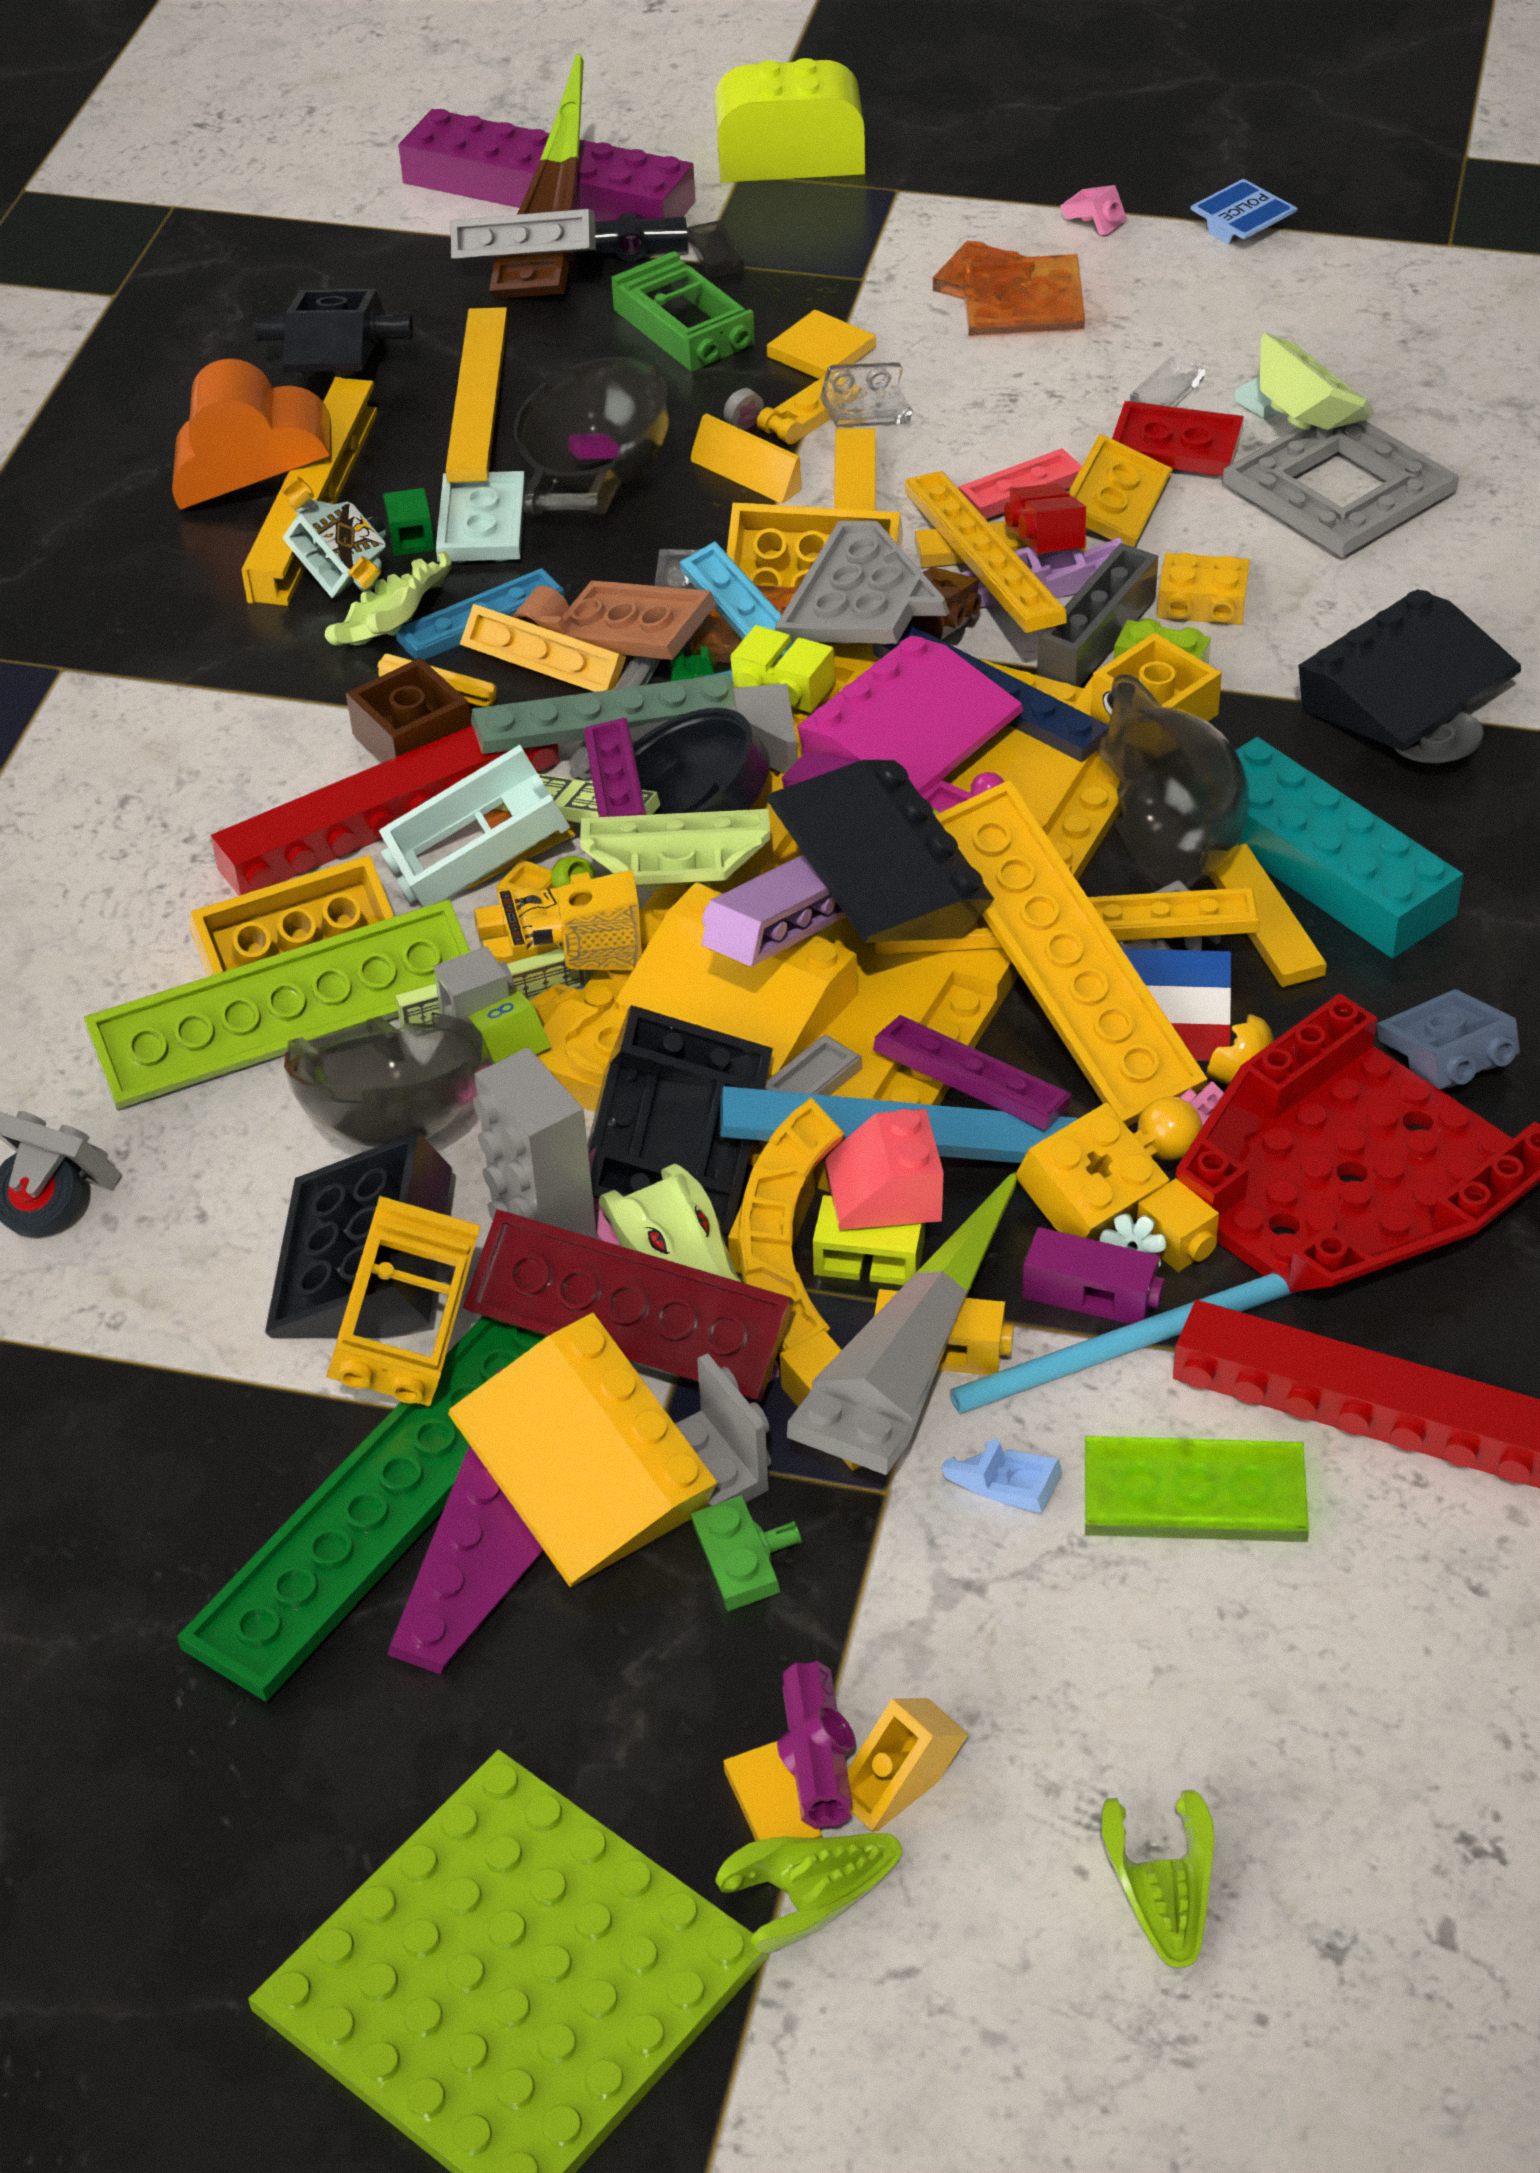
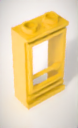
(387, 1368)

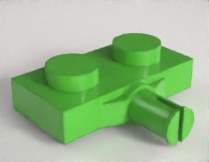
(741, 1551)

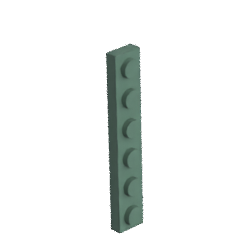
(564, 717)

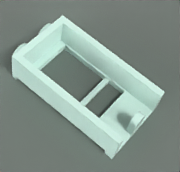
(505, 780)

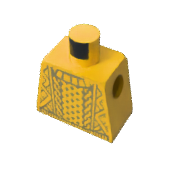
(595, 923)

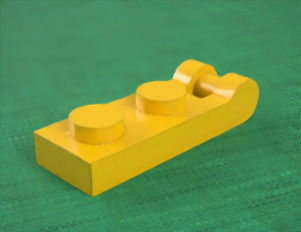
(796, 415)

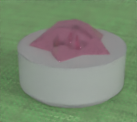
(743, 408)

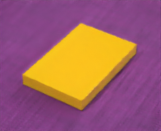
(1118, 489)

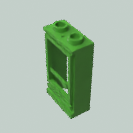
(693, 347)

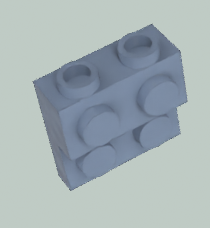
(1452, 1038)

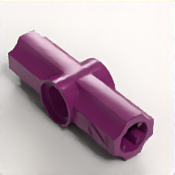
(816, 1745)

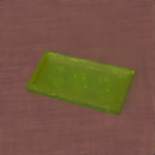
(1195, 1489)

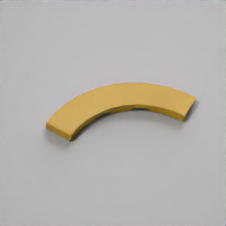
(769, 1208)

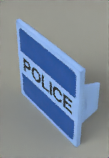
(1241, 210)

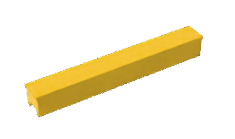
(272, 567)

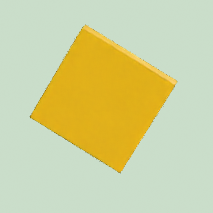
(820, 342)

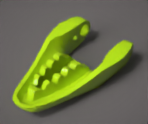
(817, 1875)
(1169, 1893)

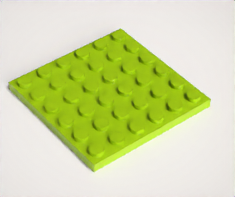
(509, 1979)

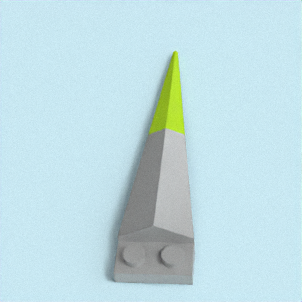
(877, 1385)

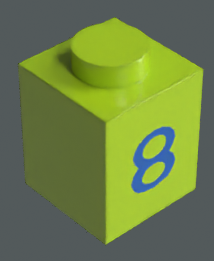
(509, 1028)

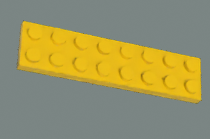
(1070, 957)

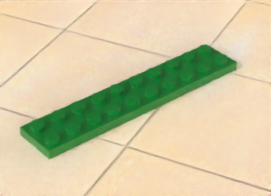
(348, 1528)

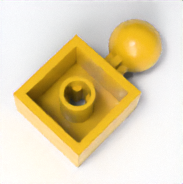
(1102, 1168)

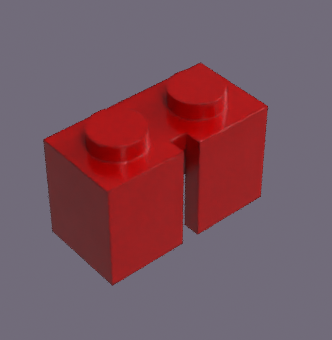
(1046, 518)

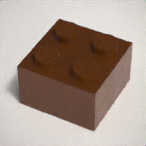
(406, 710)

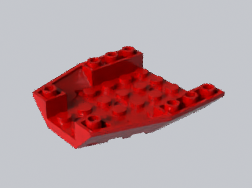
(1337, 1107)

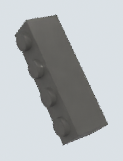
(1097, 615)

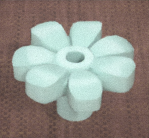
(1140, 1233)

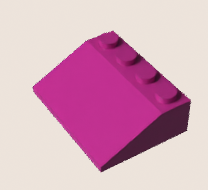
(912, 708)

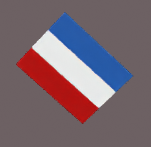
(1191, 992)

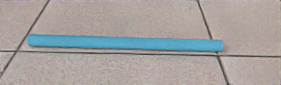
(1108, 1345)

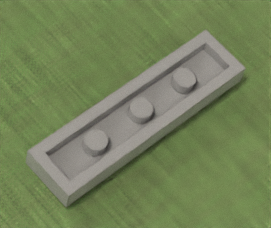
(523, 234)

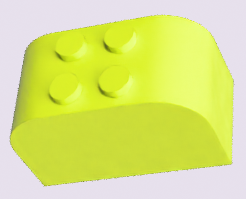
(789, 121)

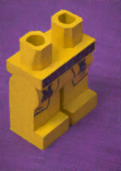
(513, 921)

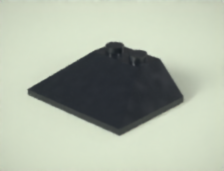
(665, 1108)

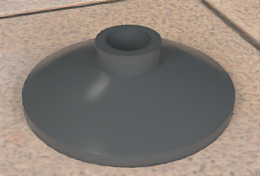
(1448, 742)

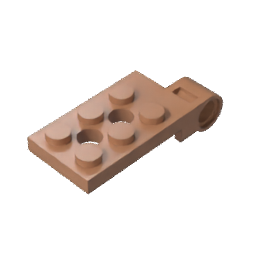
(622, 616)

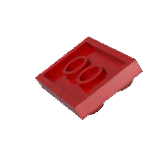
(1180, 436)

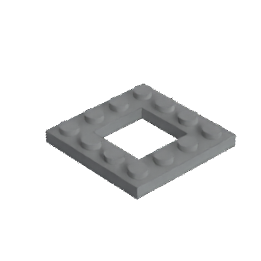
(1410, 486)

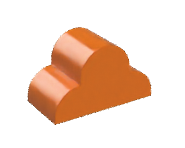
(244, 432)

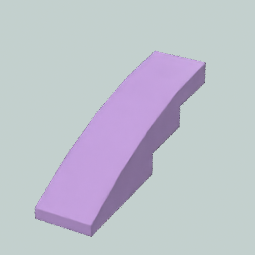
(1059, 571)

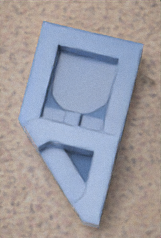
(1007, 1476)

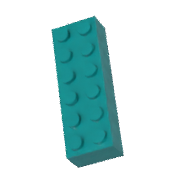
(1343, 854)

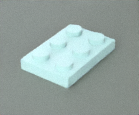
(482, 518)

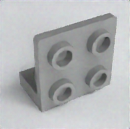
(728, 1435)

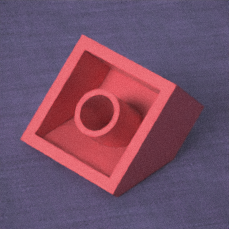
(887, 1172)

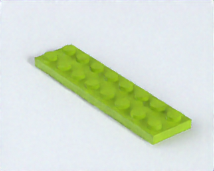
(260, 1006)

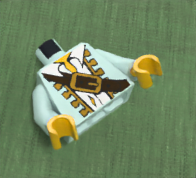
(334, 540)

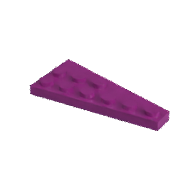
(467, 1571)

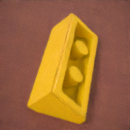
(746, 459)

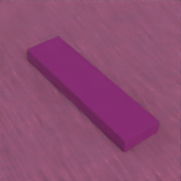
(614, 769)
(972, 1072)

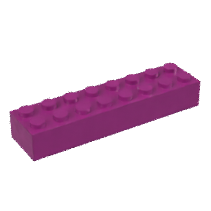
(500, 159)

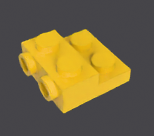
(1203, 588)

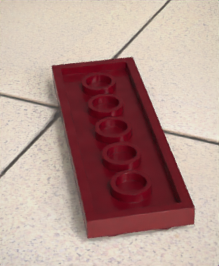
(649, 1305)

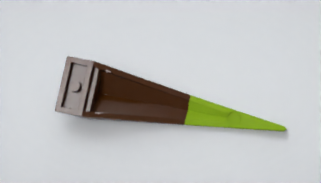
(550, 190)

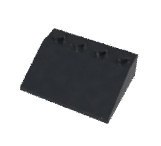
(1404, 671)
(883, 853)
(328, 1234)

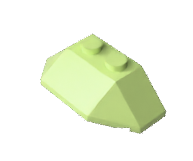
(1307, 388)
(676, 846)

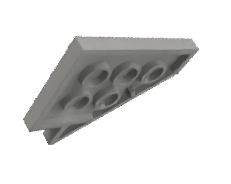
(860, 590)

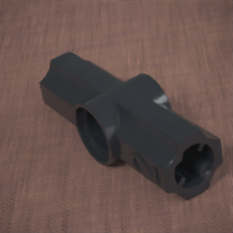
(651, 235)

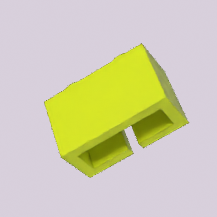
(805, 666)
(842, 1252)

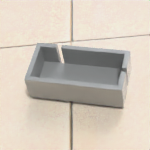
(534, 1145)

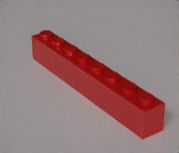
(349, 811)
(1361, 1391)

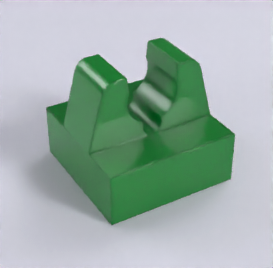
(692, 666)

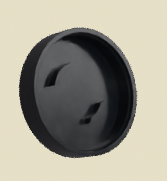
(703, 762)

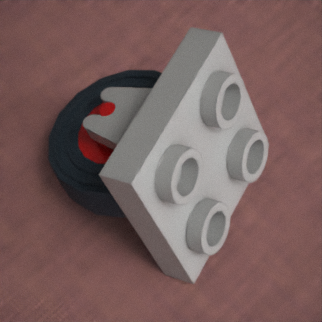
(45, 1174)

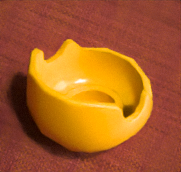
(1250, 1040)

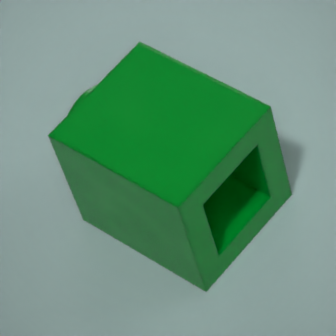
(408, 521)

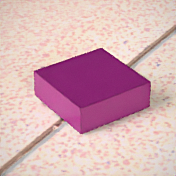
(593, 446)

